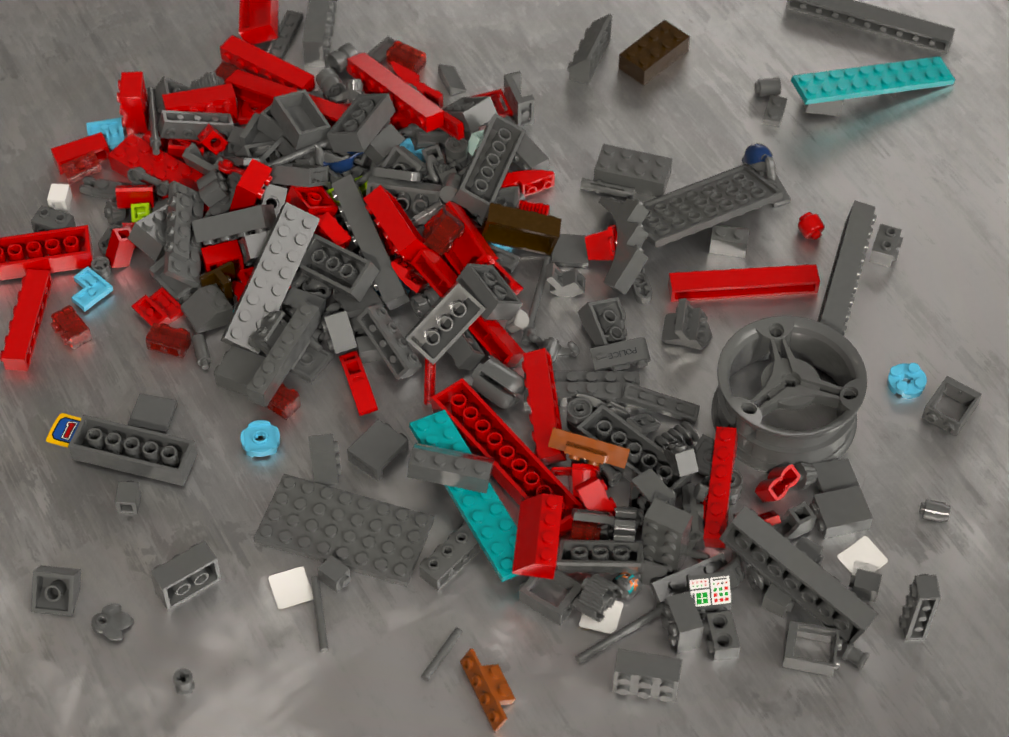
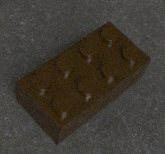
(654, 52)
(520, 229)

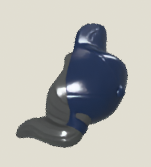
(760, 159)
(337, 161)

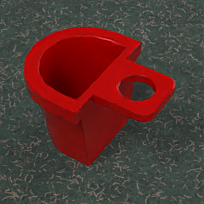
(602, 244)
(576, 474)

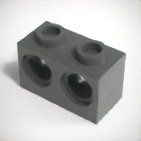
(725, 635)

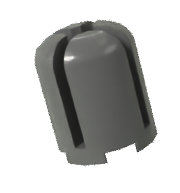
(486, 386)

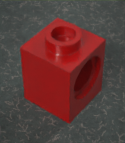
(210, 133)

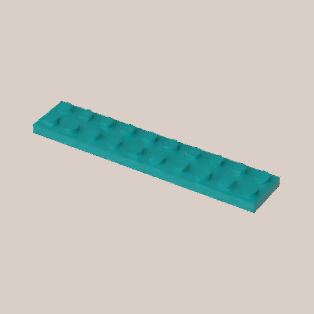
(872, 80)
(481, 511)

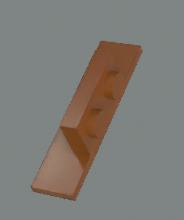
(591, 449)
(489, 687)

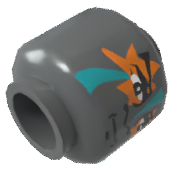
(628, 585)

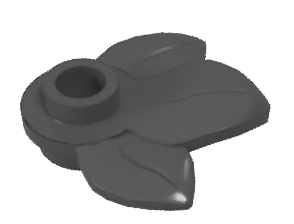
(114, 622)

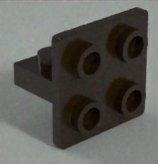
(223, 277)

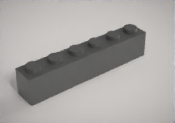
(283, 354)

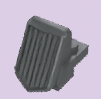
(687, 326)

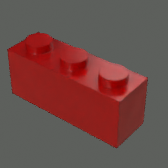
(77, 148)

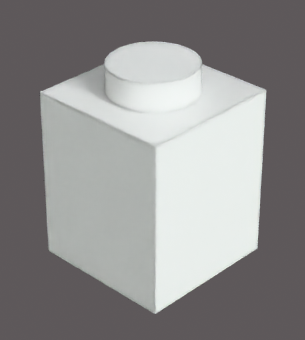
(60, 197)

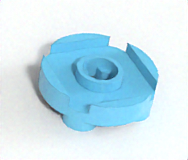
(907, 371)
(260, 448)

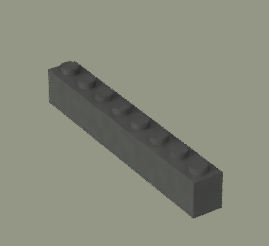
(370, 241)

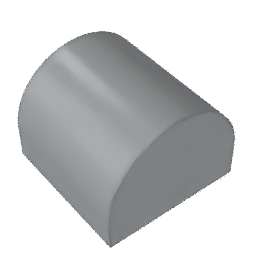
(518, 322)

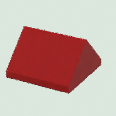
(177, 147)
(134, 194)

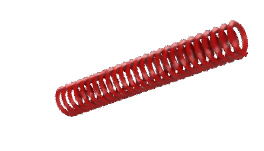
(431, 374)

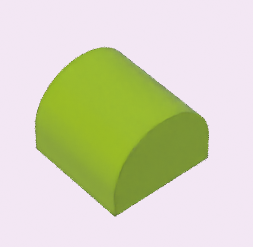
(140, 211)

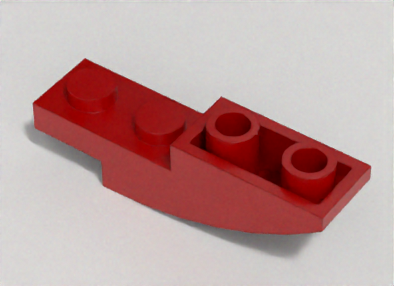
(413, 78)
(529, 180)
(358, 383)

